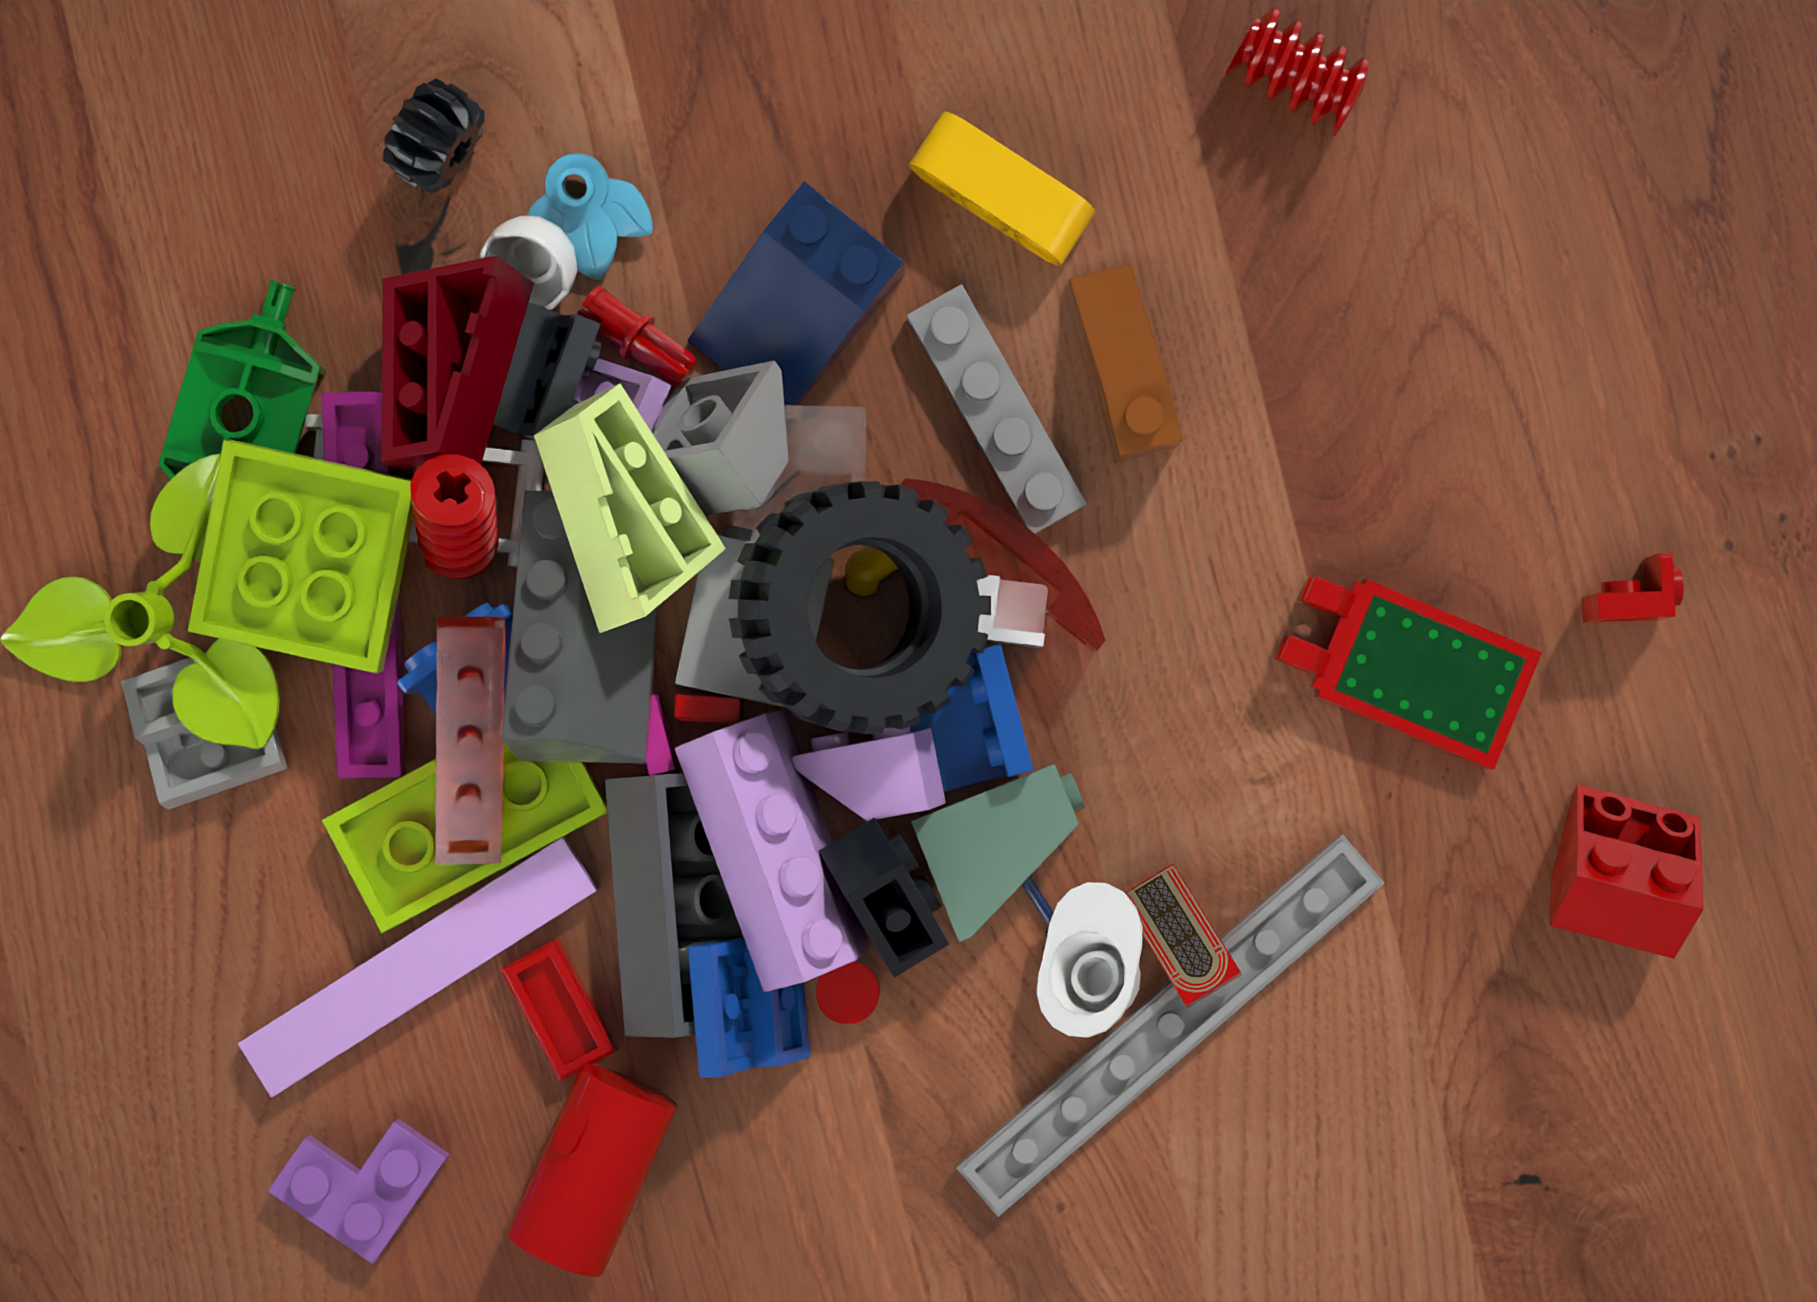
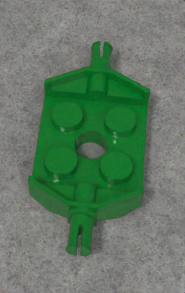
(246, 361)

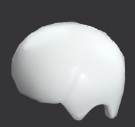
(539, 253)

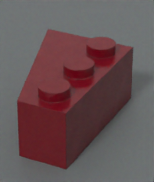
(447, 358)

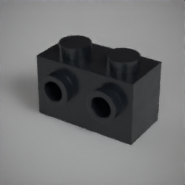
(884, 896)

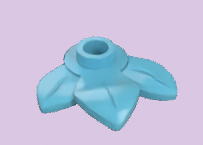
(598, 217)

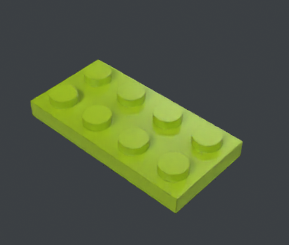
(391, 833)

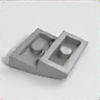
(181, 762)

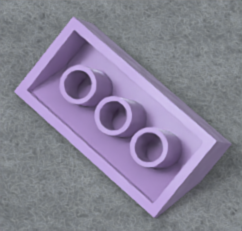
(767, 849)

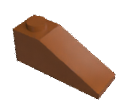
(1125, 364)

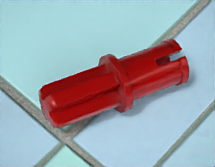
(638, 337)

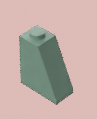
(995, 842)

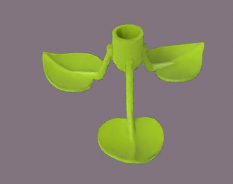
(78, 630)

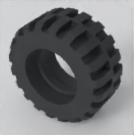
(939, 624)

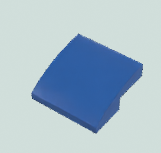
(737, 1020)

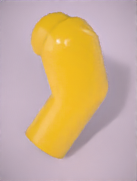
(866, 569)

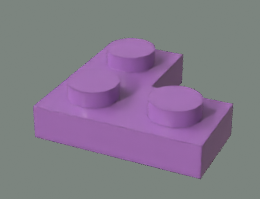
(364, 1204)

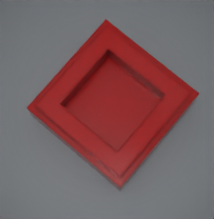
(709, 709)

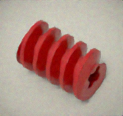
(1300, 69)
(455, 516)

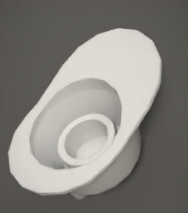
(1090, 960)

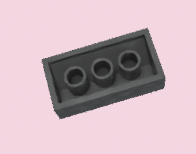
(567, 684)
(663, 898)

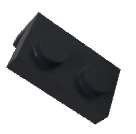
(546, 369)

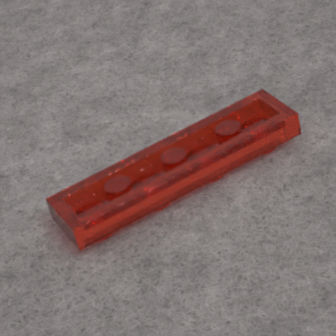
(469, 739)

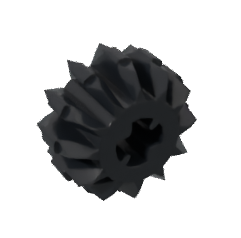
(433, 135)

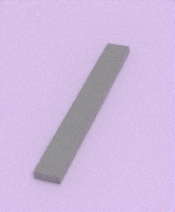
(1165, 1029)

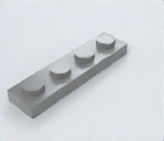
(996, 410)

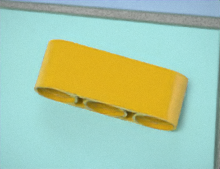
(1002, 188)

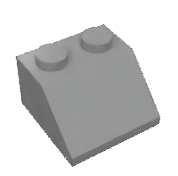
(727, 436)

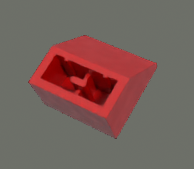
(1628, 872)

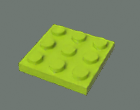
(303, 556)

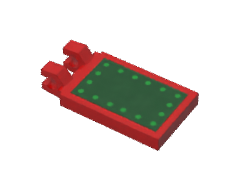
(1415, 668)

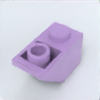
(877, 776)

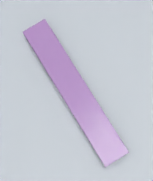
(417, 966)

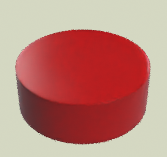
(848, 993)

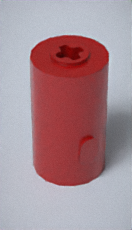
(591, 1170)

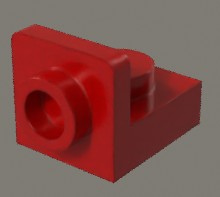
(1626, 603)

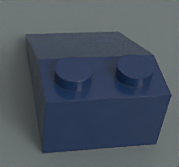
(799, 294)

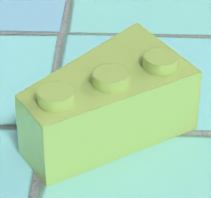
(623, 508)

